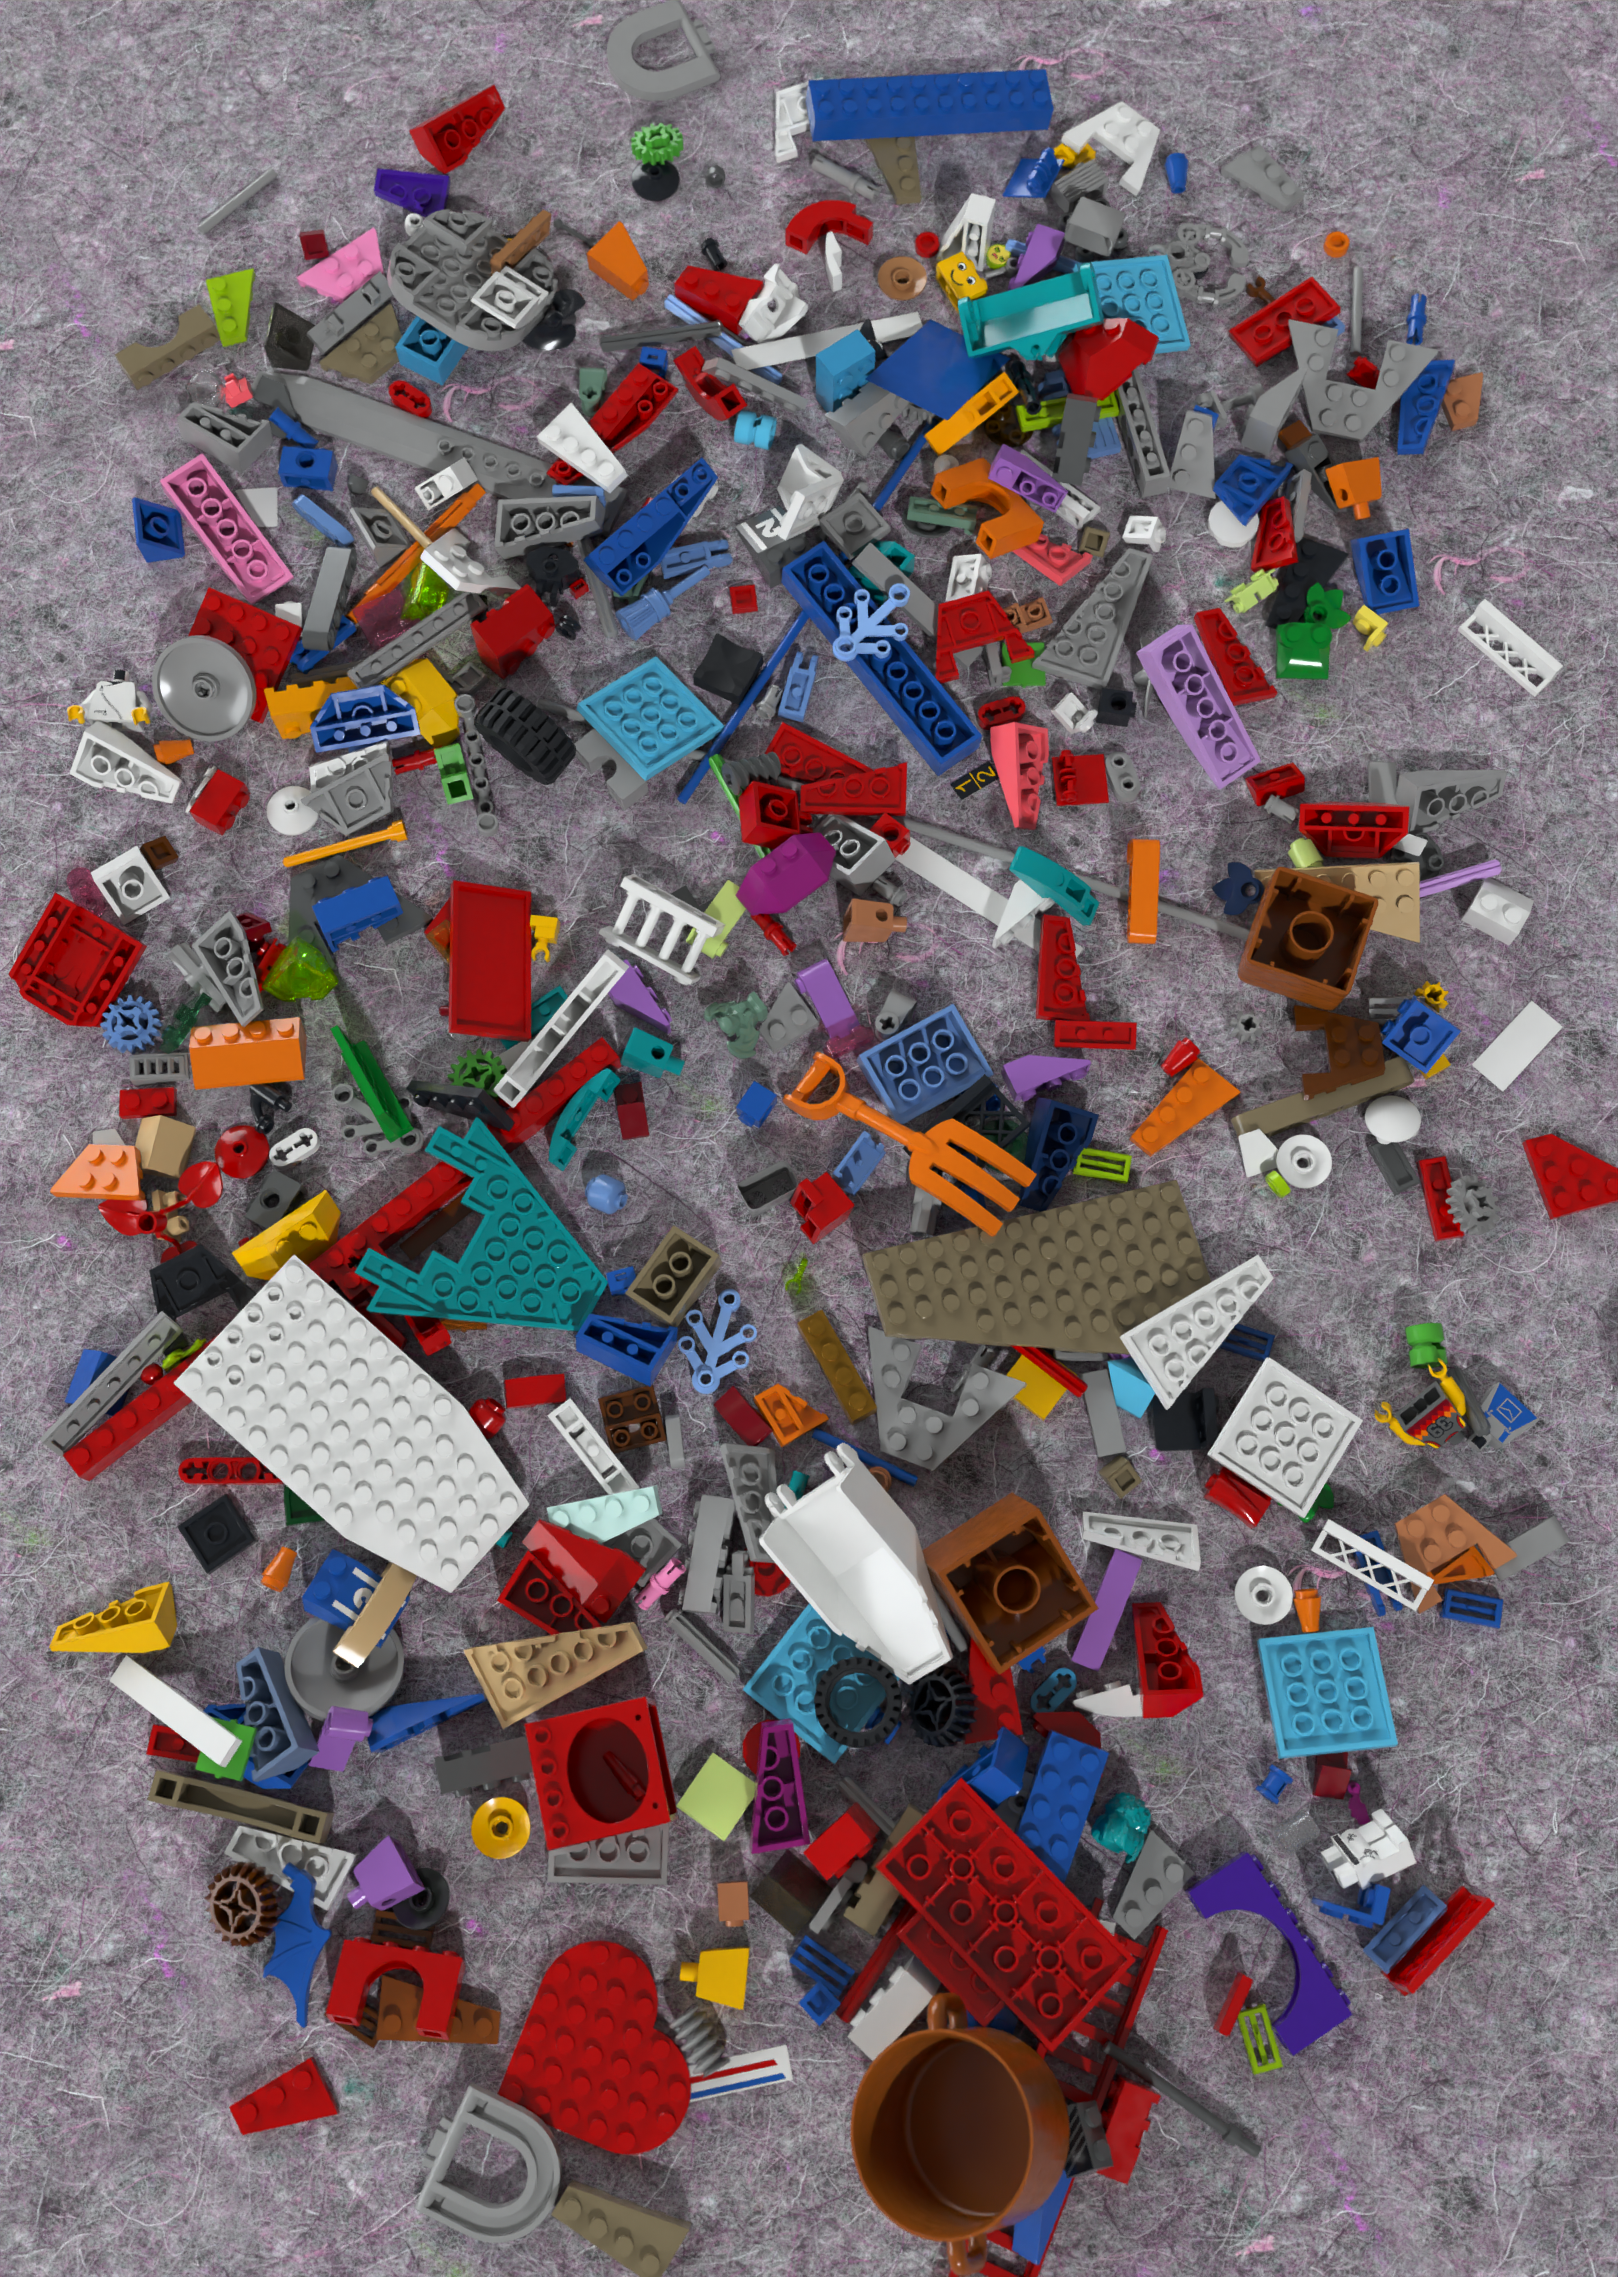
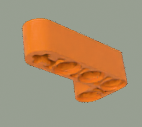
(1144, 863)

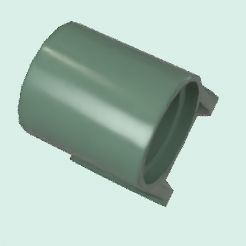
(592, 389)

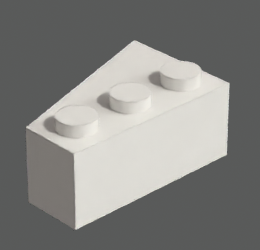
(970, 231)
(893, 2008)

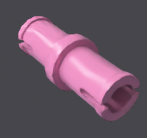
(659, 1583)

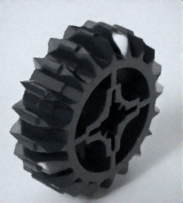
(942, 1707)

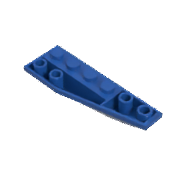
(651, 532)

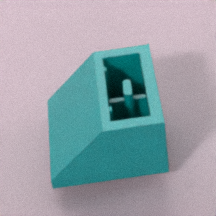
(898, 556)

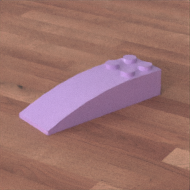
(1198, 704)

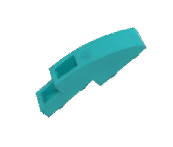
(1055, 882)

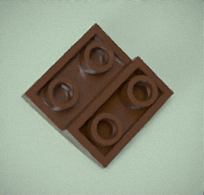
(632, 1419)

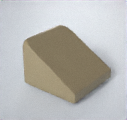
(1094, 541)
(1120, 1476)

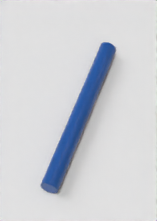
(866, 1457)

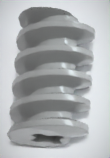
(700, 2042)

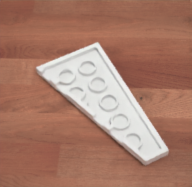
(1185, 1335)

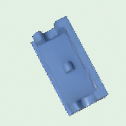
(858, 1163)

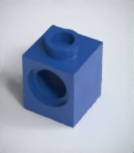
(756, 1105)

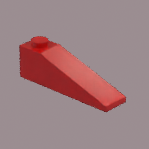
(456, 131)
(1165, 1670)

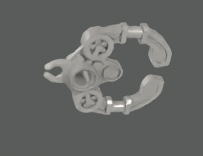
(1186, 260)

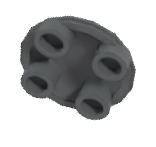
(1429, 860)

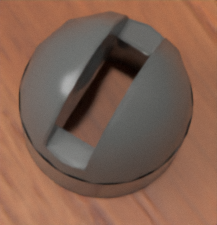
(719, 179)
(357, 484)

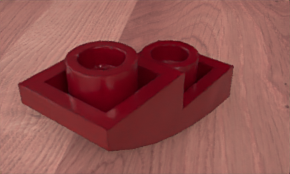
(743, 1417)

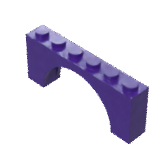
(1315, 2002)

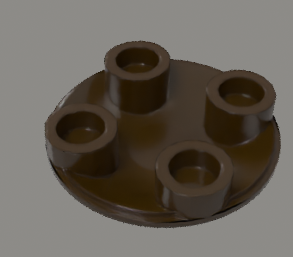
(1004, 427)

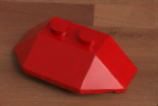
(1353, 827)

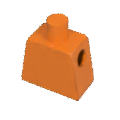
(1356, 485)

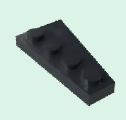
(1315, 565)
(460, 1101)

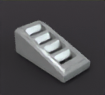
(148, 1078)

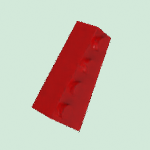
(544, 1600)

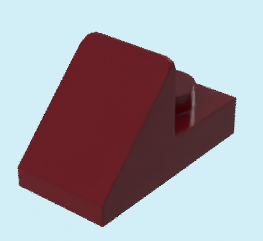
(255, 929)
(632, 1111)
(1331, 1775)

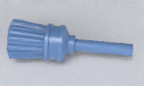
(654, 606)

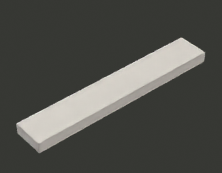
(176, 1711)

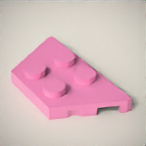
(346, 269)

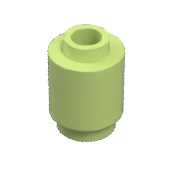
(1304, 854)

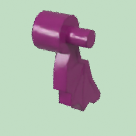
(1357, 1808)

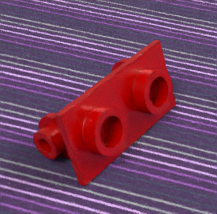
(1364, 373)
(267, 956)

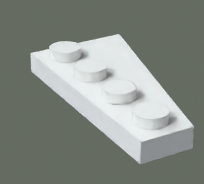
(579, 446)
(275, 1851)

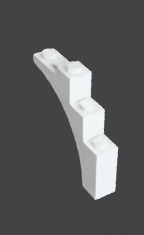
(560, 1028)

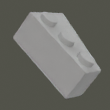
(866, 417)
(225, 436)

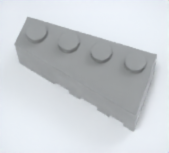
(546, 522)

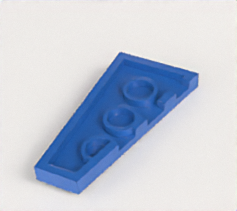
(1421, 406)

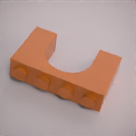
(1001, 535)

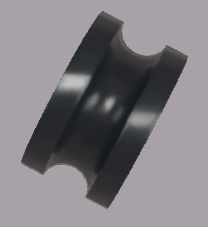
(568, 627)

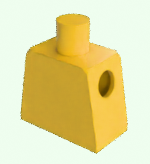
(719, 1975)

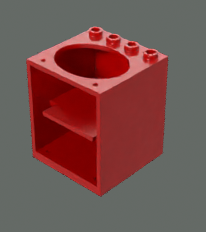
(577, 1788)

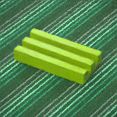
(1077, 1170)
(1266, 2066)

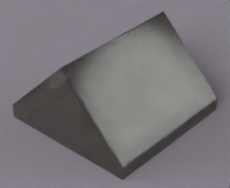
(287, 339)
(791, 1892)

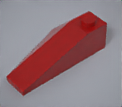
(588, 1570)

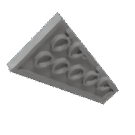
(1095, 632)

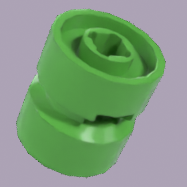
(1426, 1345)

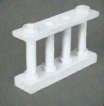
(682, 915)

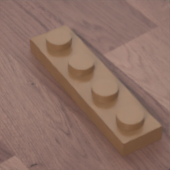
(522, 243)

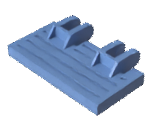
(1106, 436)

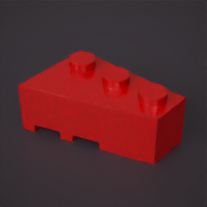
(717, 294)

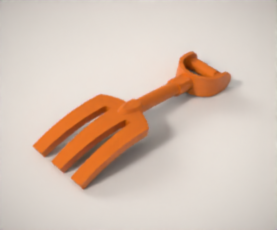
(927, 1149)

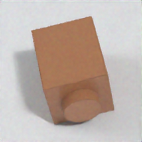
(733, 1902)

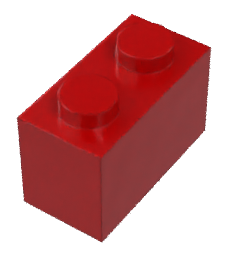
(220, 802)

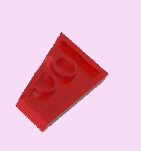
(1275, 537)
(287, 2100)

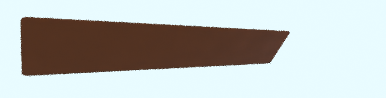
(435, 1228)

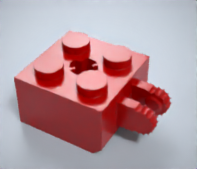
(771, 815)

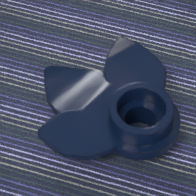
(1235, 889)

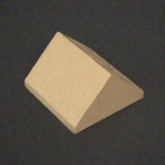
(164, 1146)

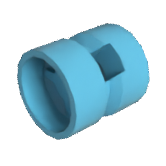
(755, 429)

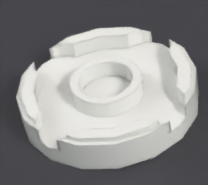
(1228, 529)

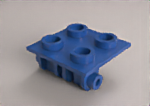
(1034, 176)

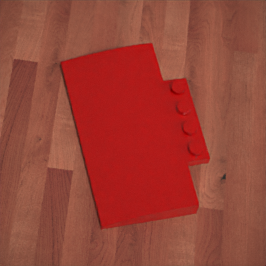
(999, 1920)

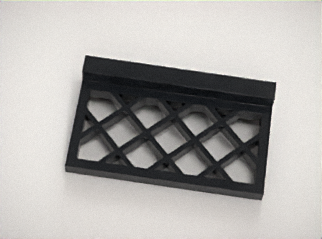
(968, 1105)

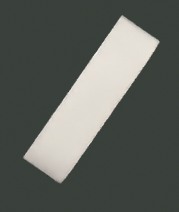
(291, 1143)

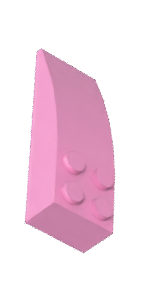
(225, 529)

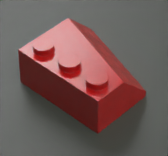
(512, 631)

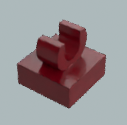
(314, 244)

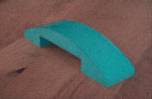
(574, 1114)

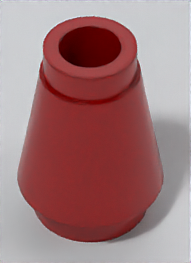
(1180, 1057)

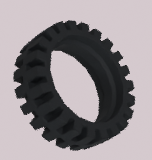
(827, 1684)

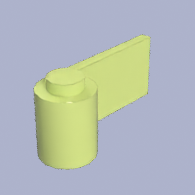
(725, 909)

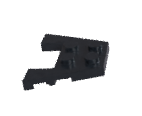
(192, 1281)

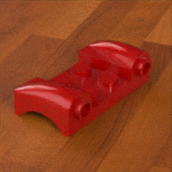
(1237, 1496)

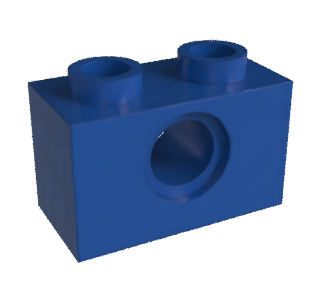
(317, 477)

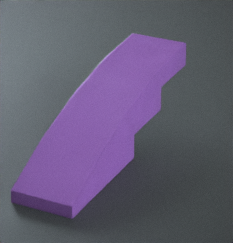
(1111, 1601)

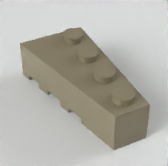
(624, 2230)

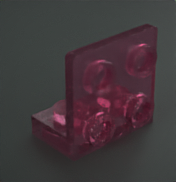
(382, 620)

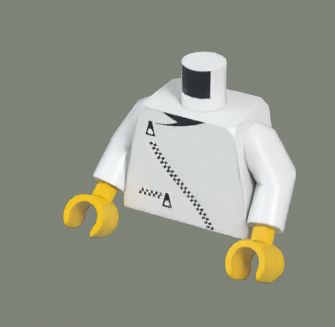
(115, 704)

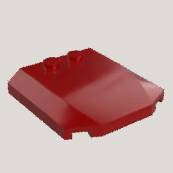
(75, 963)

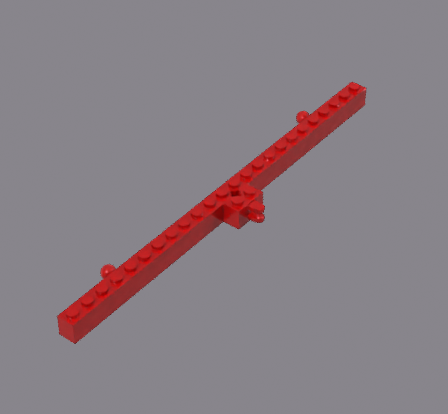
(338, 1262)

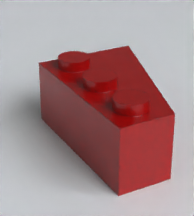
(1125, 2123)

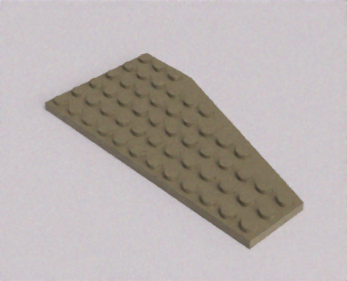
(1047, 1277)

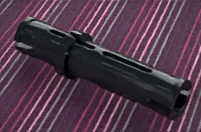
(1028, 394)

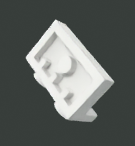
(968, 576)

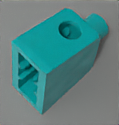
(640, 1053)

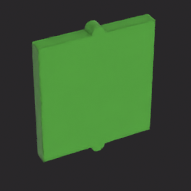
(1022, 672)
(237, 1765)

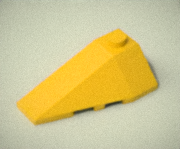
(129, 1627)

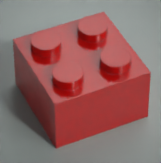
(847, 1836)

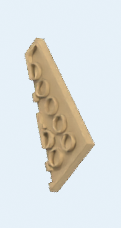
(538, 1670)

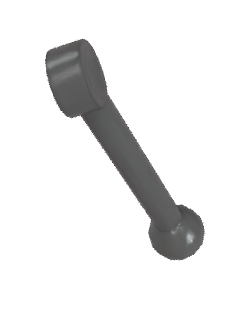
(558, 224)
(745, 344)

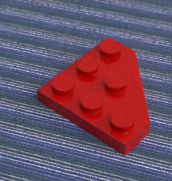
(1569, 1176)

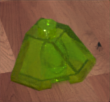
(300, 973)

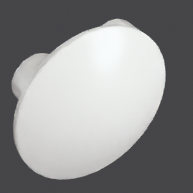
(1392, 1119)

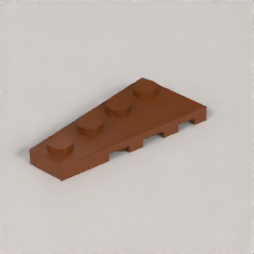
(400, 2010)

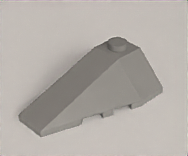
(1445, 794)

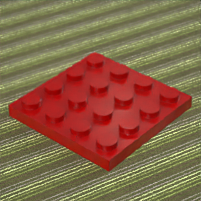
(256, 635)

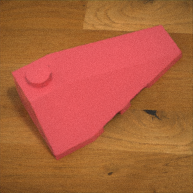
(1019, 761)

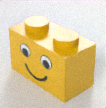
(959, 279)

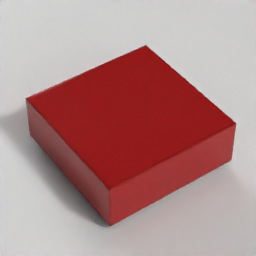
(743, 599)

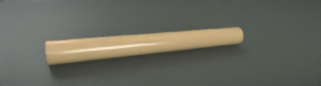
(401, 517)

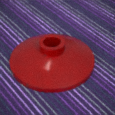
(249, 1161)

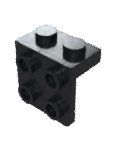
(1187, 1423)

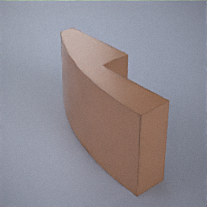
(1029, 616)

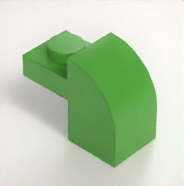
(453, 773)

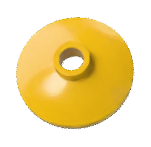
(485, 1830)

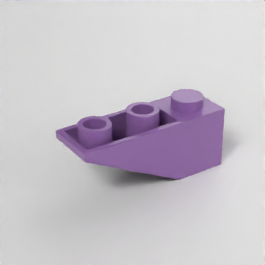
(1040, 258)
(1026, 479)
(638, 1000)
(1035, 1073)

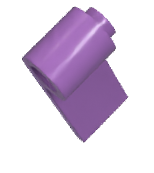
(828, 998)
(338, 1737)

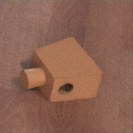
(871, 921)

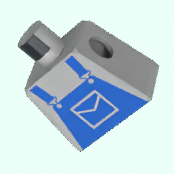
(1506, 1417)

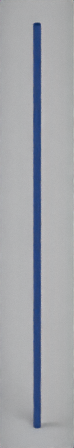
(793, 632)

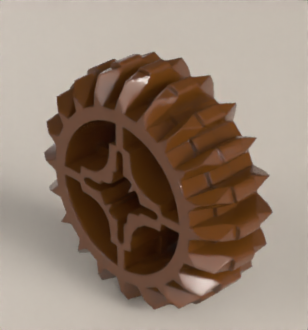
(251, 1896)

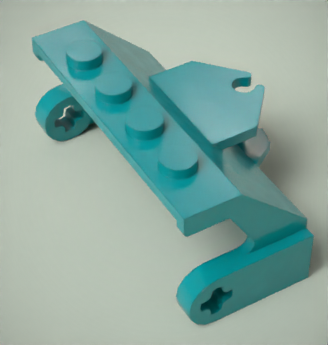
(1032, 316)

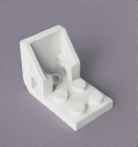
(806, 491)

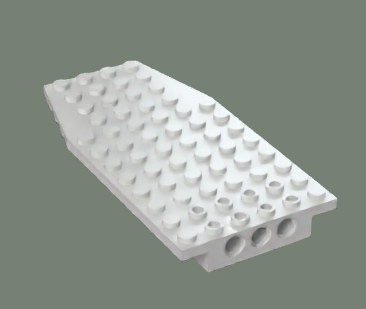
(356, 1428)

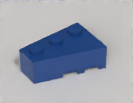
(357, 910)
(626, 1346)
(996, 1772)

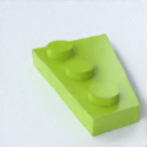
(231, 304)

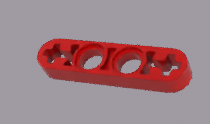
(234, 1475)

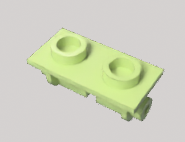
(1243, 594)

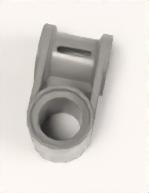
(895, 1013)

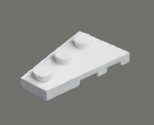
(337, 767)

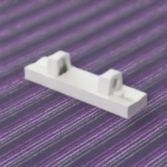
(591, 1448)

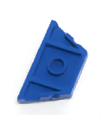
(1249, 485)

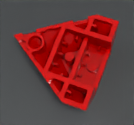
(1105, 355)

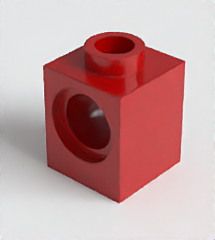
(889, 826)

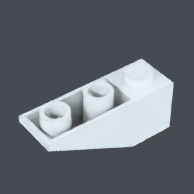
(1019, 912)

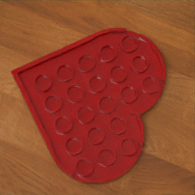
(594, 2056)

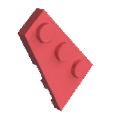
(1054, 560)

